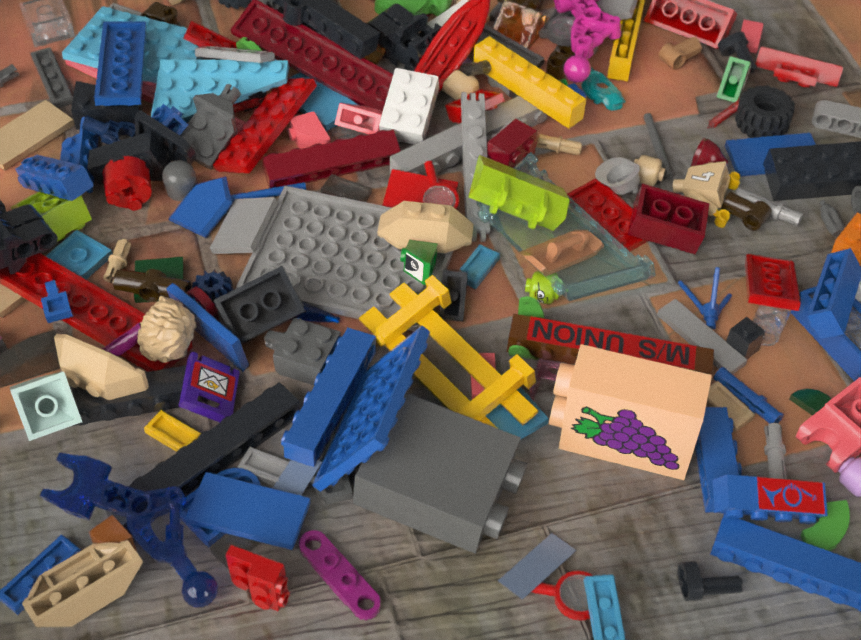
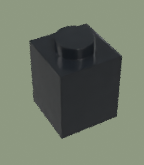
(746, 337)

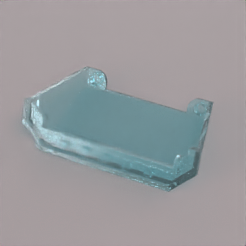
(605, 271)

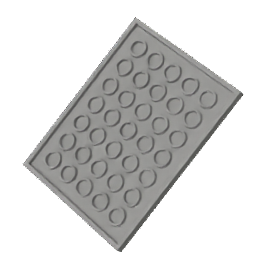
(334, 254)

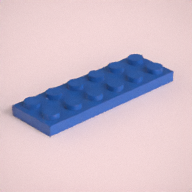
(121, 63)

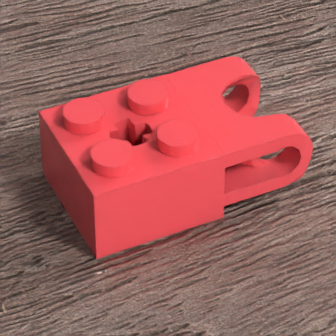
(837, 426)

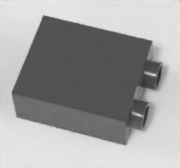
(442, 474)

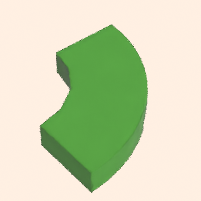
(829, 529)

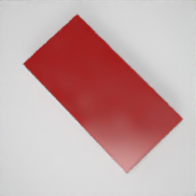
(607, 210)
(771, 282)

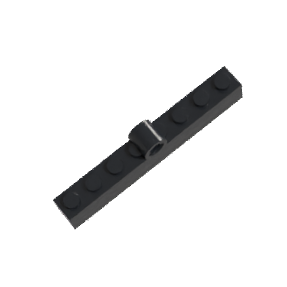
(333, 23)

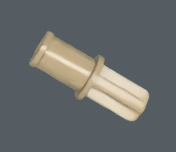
(559, 144)
(117, 259)

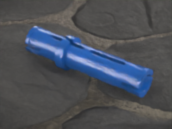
(756, 403)

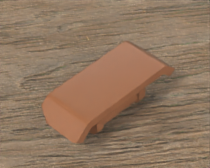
(563, 251)

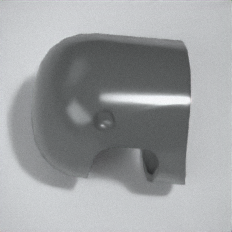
(178, 179)

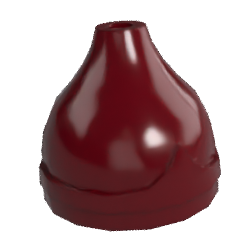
(707, 152)

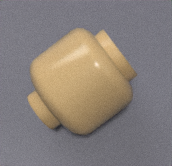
(650, 170)

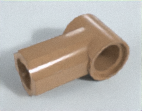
(677, 54)

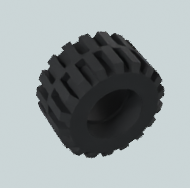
(764, 112)

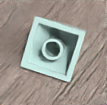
(45, 405)

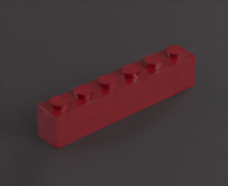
(334, 158)

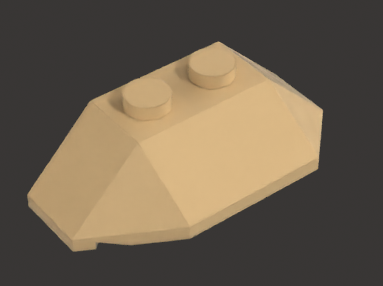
(426, 223)
(97, 369)
(82, 584)

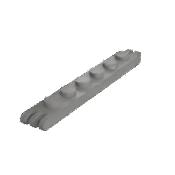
(473, 145)

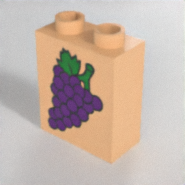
(630, 410)

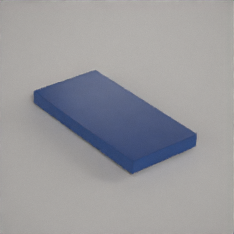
(749, 153)
(212, 329)
(248, 510)

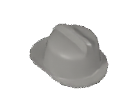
(619, 175)

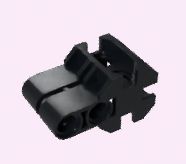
(401, 35)
(22, 236)

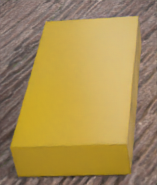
(170, 431)

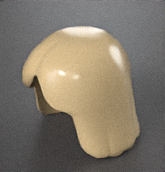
(459, 83)

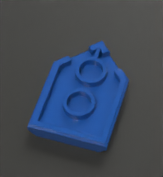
(203, 206)

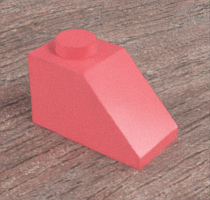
(358, 118)
(307, 130)

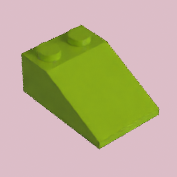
(59, 213)

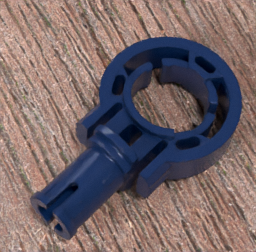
(110, 130)

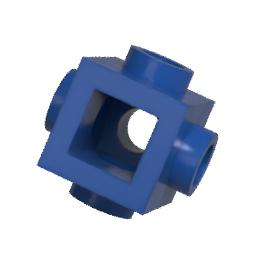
(170, 118)

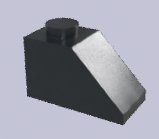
(456, 283)

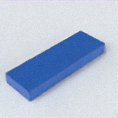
(20, 586)

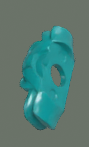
(610, 96)

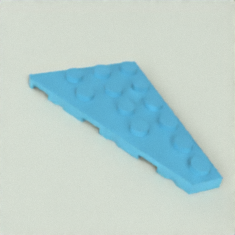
(184, 78)

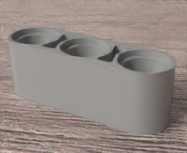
(837, 118)

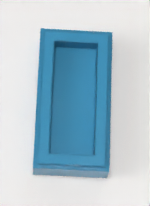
(479, 265)

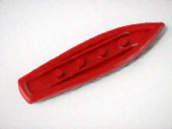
(454, 40)

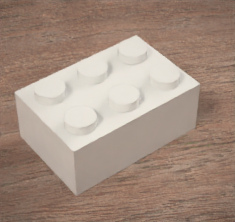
(410, 105)

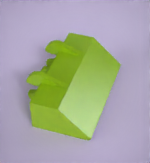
(518, 194)

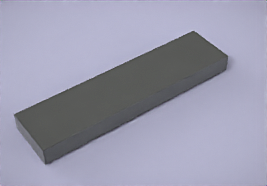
(52, 77)

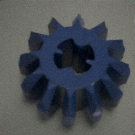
(214, 284)

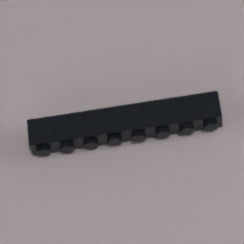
(219, 446)

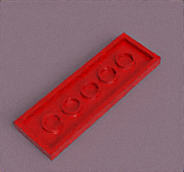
(264, 126)

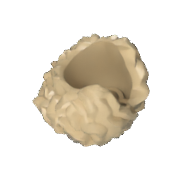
(166, 331)

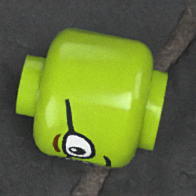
(540, 289)

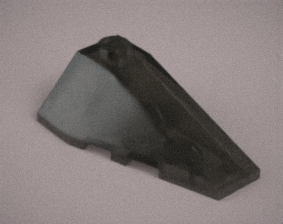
(29, 358)

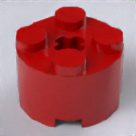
(127, 183)

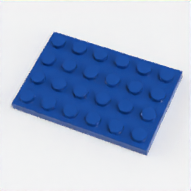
(372, 410)

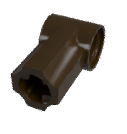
(752, 214)

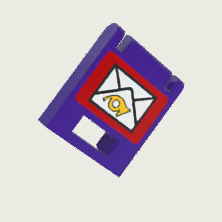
(211, 381)

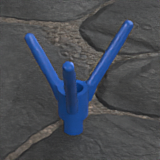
(710, 310)

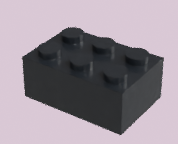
(260, 305)

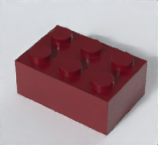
(669, 219)

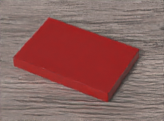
(408, 187)

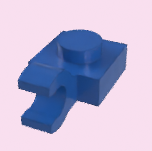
(56, 304)

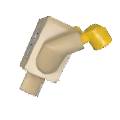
(709, 185)

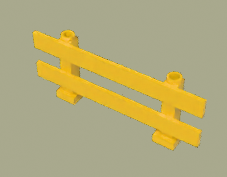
(498, 387)

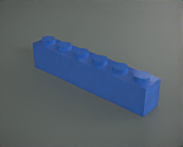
(329, 397)
(789, 561)

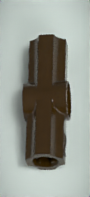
(148, 285)

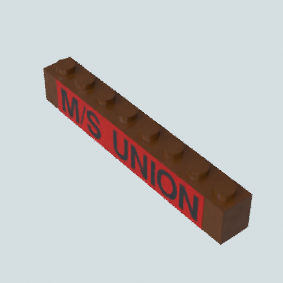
(562, 342)

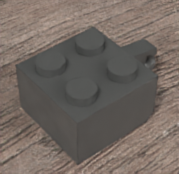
(302, 349)

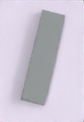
(235, 54)
(701, 335)

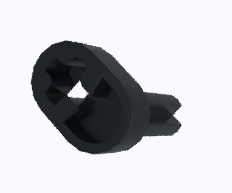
(737, 44)
(694, 586)

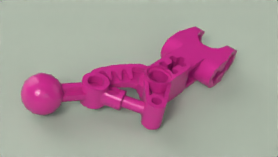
(588, 21)

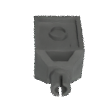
(212, 125)

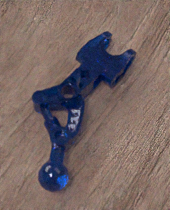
(93, 489)

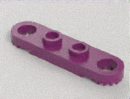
(339, 575)

